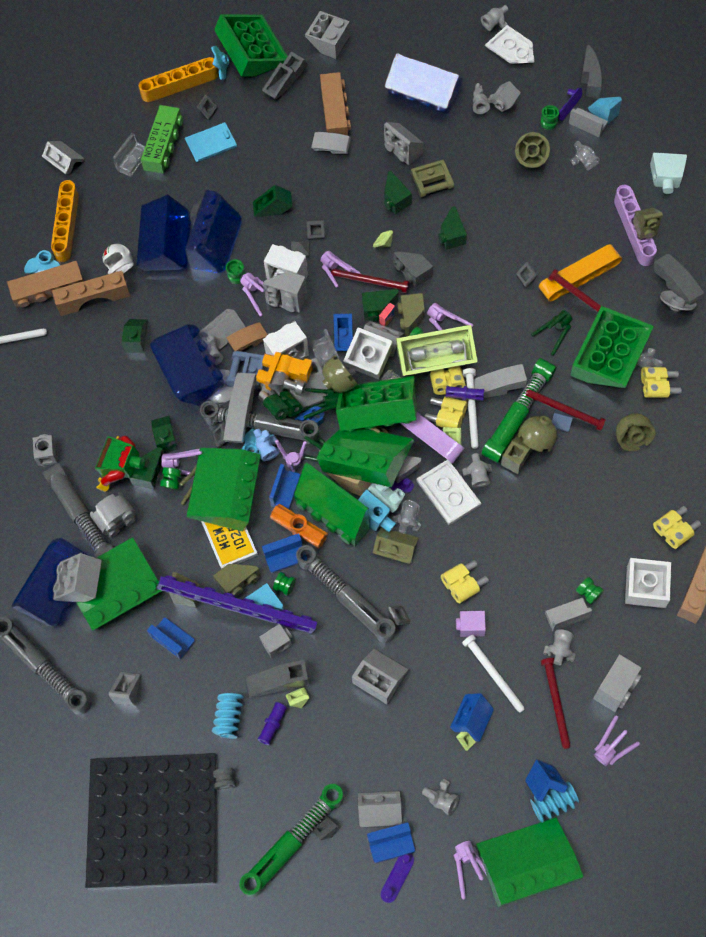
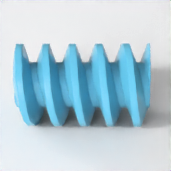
(226, 715)
(554, 801)

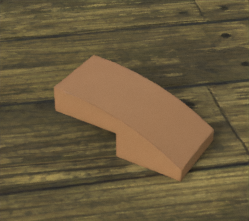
(247, 336)

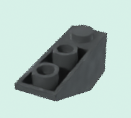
(278, 679)

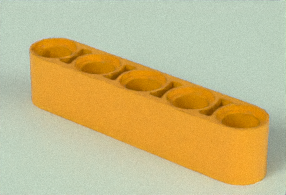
(178, 79)
(64, 221)
(582, 271)

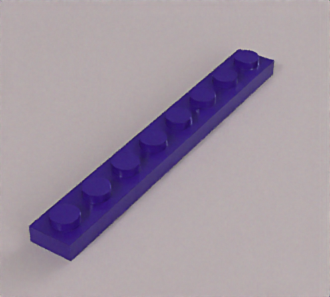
(229, 602)

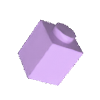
(471, 623)

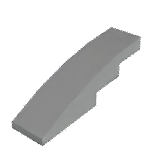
(239, 407)

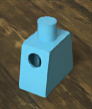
(377, 508)

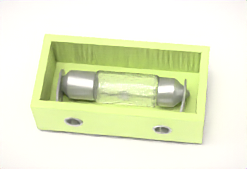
(436, 350)

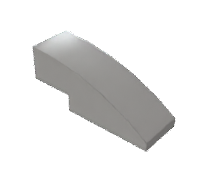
(501, 381)

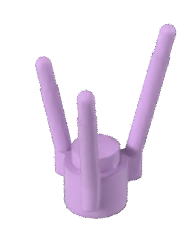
(331, 261)
(252, 283)
(438, 313)
(172, 459)
(292, 459)
(606, 753)
(467, 854)

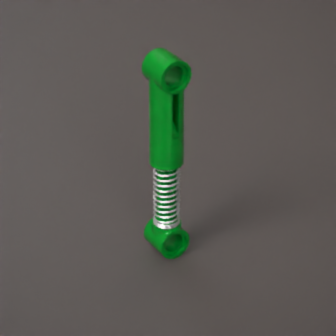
(498, 443)
(289, 842)

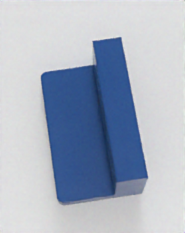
(284, 487)
(282, 553)
(171, 637)
(472, 716)
(542, 777)
(391, 842)

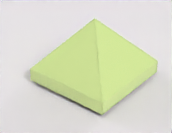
(384, 239)
(454, 433)
(297, 698)
(466, 740)

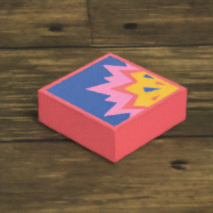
(387, 314)

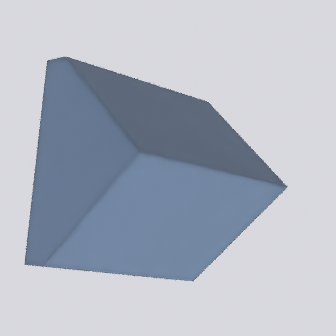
(562, 420)

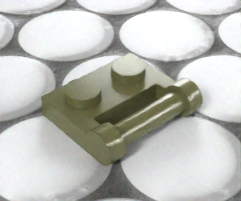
(431, 173)

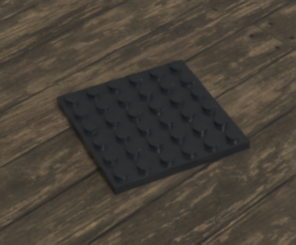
(151, 821)

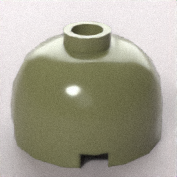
(532, 149)
(337, 376)
(634, 431)
(538, 433)

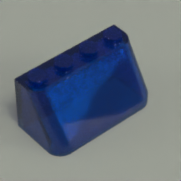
(423, 83)
(213, 234)
(163, 235)
(188, 364)
(37, 593)

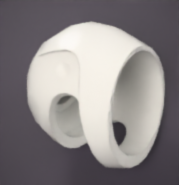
(117, 258)

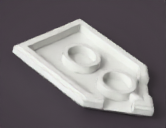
(512, 46)

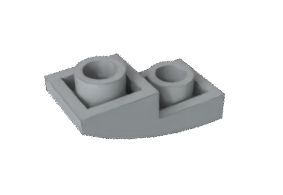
(331, 142)

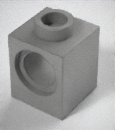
(505, 96)
(47, 456)
(276, 640)

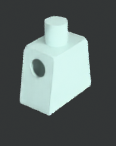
(667, 170)

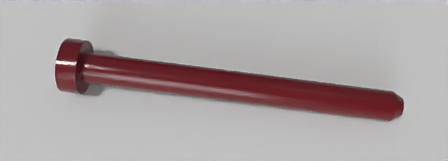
(370, 279)
(575, 291)
(599, 423)
(548, 664)

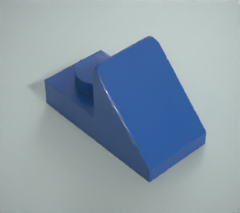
(343, 331)

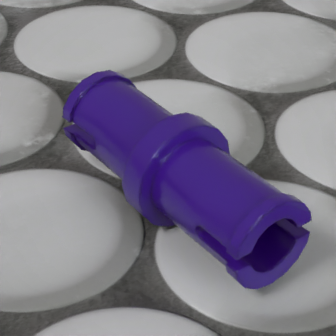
(464, 393)
(272, 723)

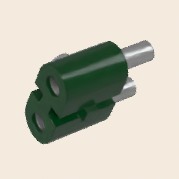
(281, 405)

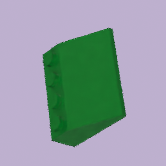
(249, 43)
(611, 349)
(377, 404)
(365, 455)
(223, 487)
(332, 506)
(122, 584)
(529, 862)

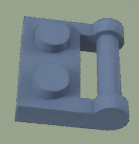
(252, 364)

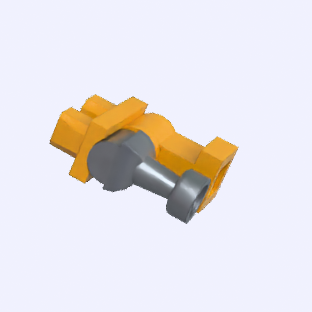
(284, 367)

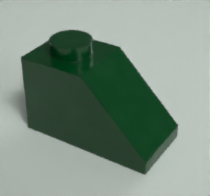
(396, 194)
(272, 202)
(452, 230)
(376, 301)
(134, 335)
(164, 434)
(149, 474)

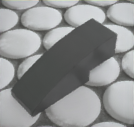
(592, 73)
(285, 75)
(678, 278)

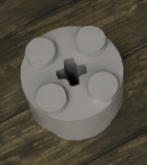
(113, 514)

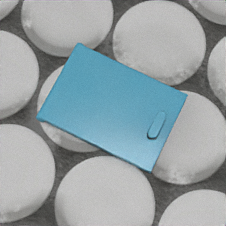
(210, 142)

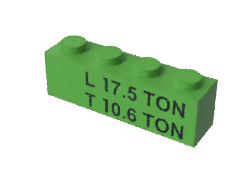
(161, 139)

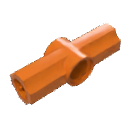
(289, 519)

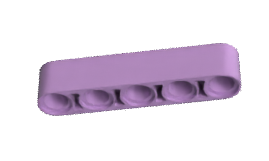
(626, 203)
(435, 438)

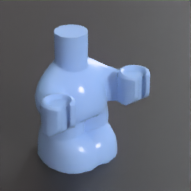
(264, 444)

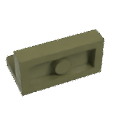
(395, 545)

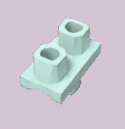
(387, 496)

